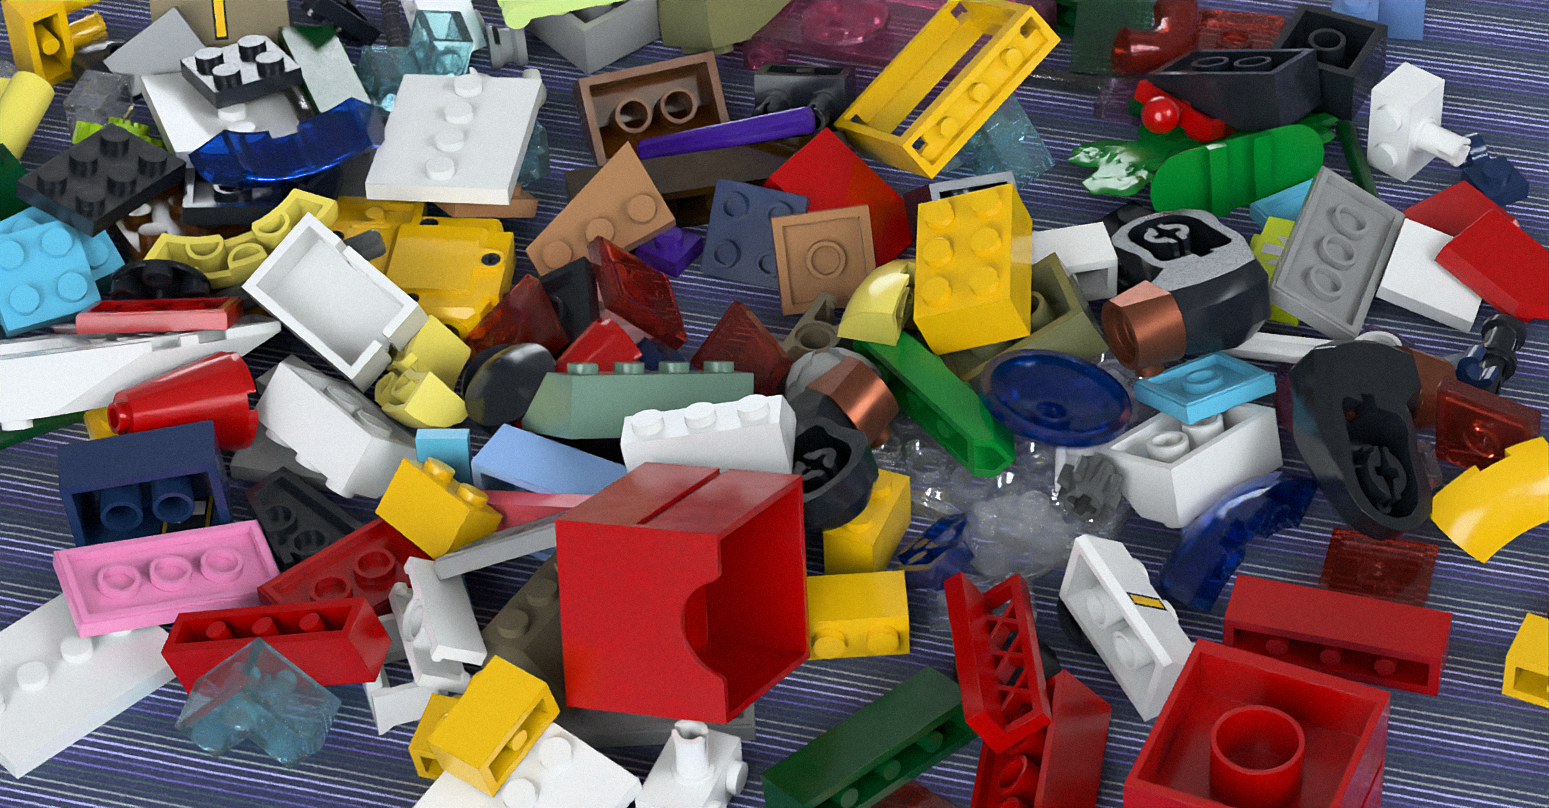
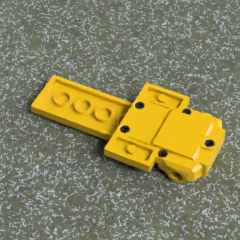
(441, 262)

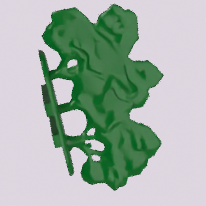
(1209, 174)

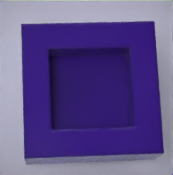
(671, 251)

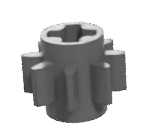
(1089, 487)

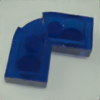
(936, 554)

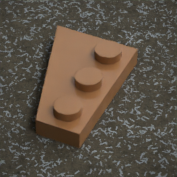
(614, 204)

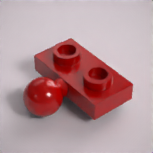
(1165, 111)

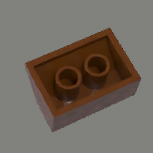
(648, 103)

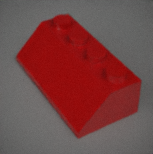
(1055, 764)

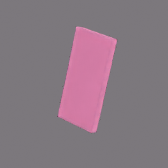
(163, 575)

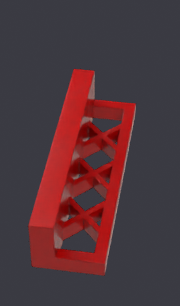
(987, 669)

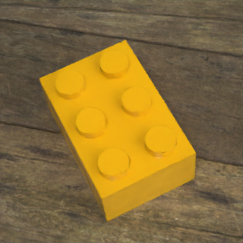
(973, 269)

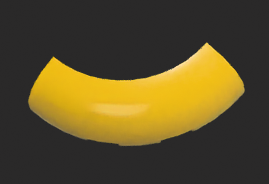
(1496, 504)

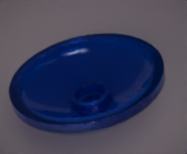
(1054, 399)

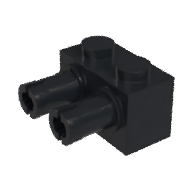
(796, 85)

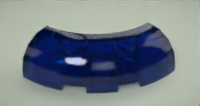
(314, 150)
(1218, 537)

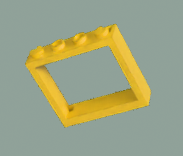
(1014, 51)

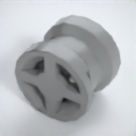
(506, 46)

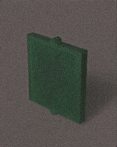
(1096, 29)

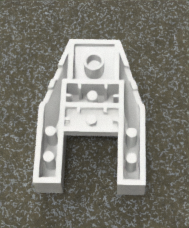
(85, 371)

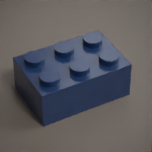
(136, 480)

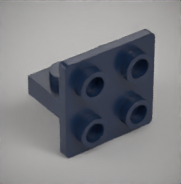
(740, 231)

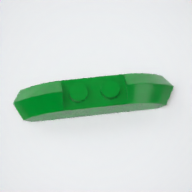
(942, 404)

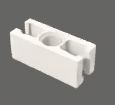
(436, 627)

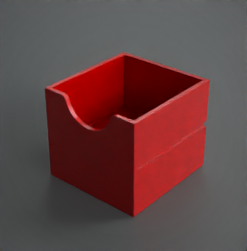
(683, 591)
(1261, 737)

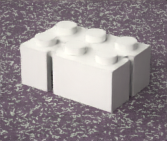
(334, 307)

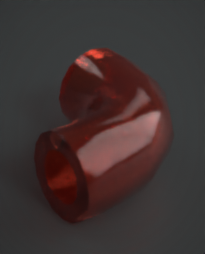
(1172, 35)

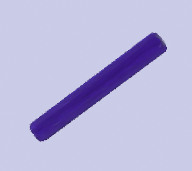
(730, 134)

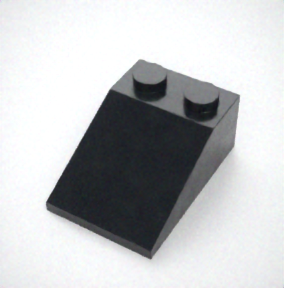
(1245, 85)

